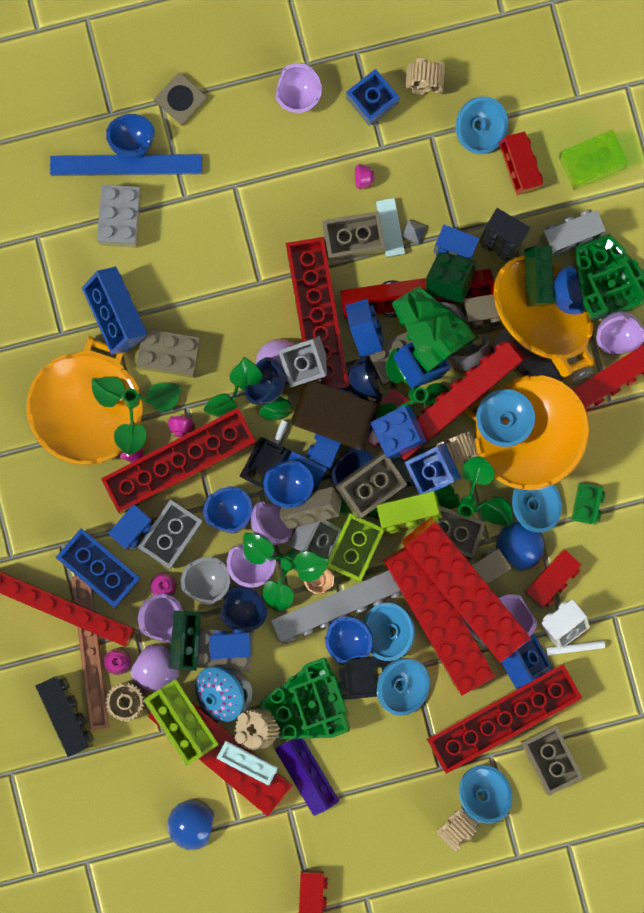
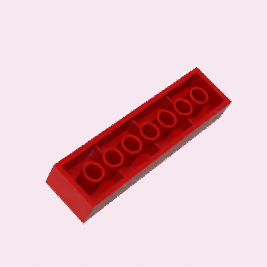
(317, 305)
(467, 391)
(178, 461)
(465, 589)
(439, 623)
(504, 718)
(261, 795)

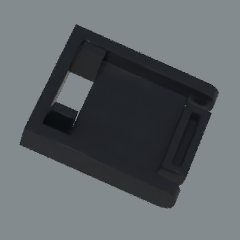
(262, 458)
(359, 677)

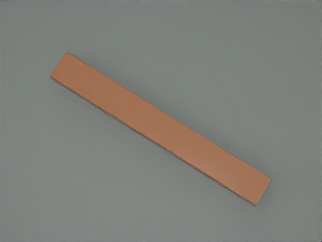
(91, 662)

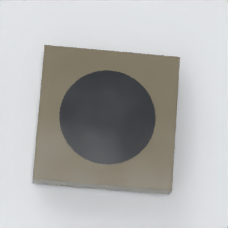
(180, 98)

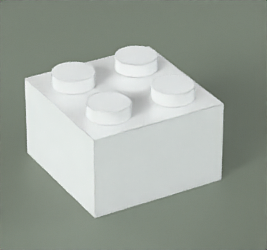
(565, 624)

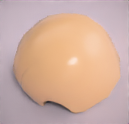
(322, 584)

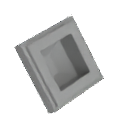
(413, 231)

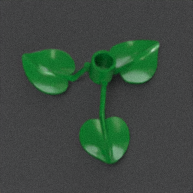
(242, 375)
(111, 389)
(415, 395)
(480, 471)
(307, 563)

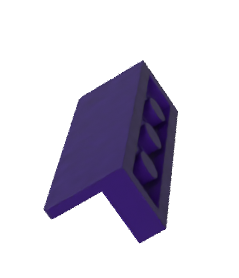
(307, 775)

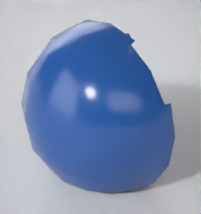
(130, 135)
(568, 291)
(288, 483)
(228, 509)
(520, 546)
(348, 639)
(190, 824)

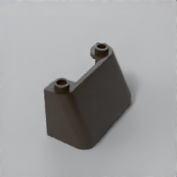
(335, 414)

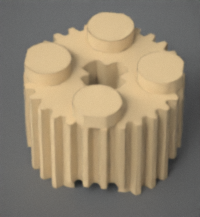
(425, 76)
(461, 447)
(120, 711)
(256, 729)
(459, 829)

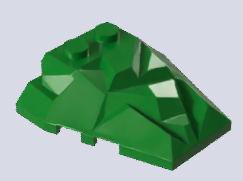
(608, 277)
(432, 327)
(309, 704)

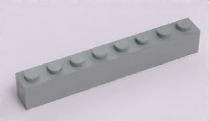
(335, 606)

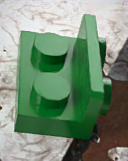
(587, 504)

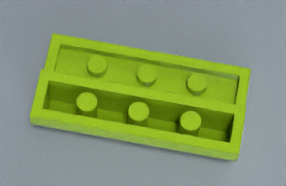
(180, 722)

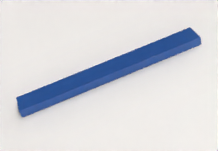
(118, 165)

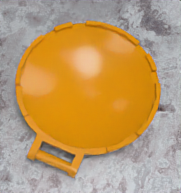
(541, 329)
(65, 412)
(552, 446)

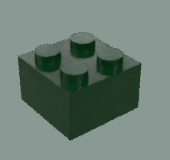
(451, 277)

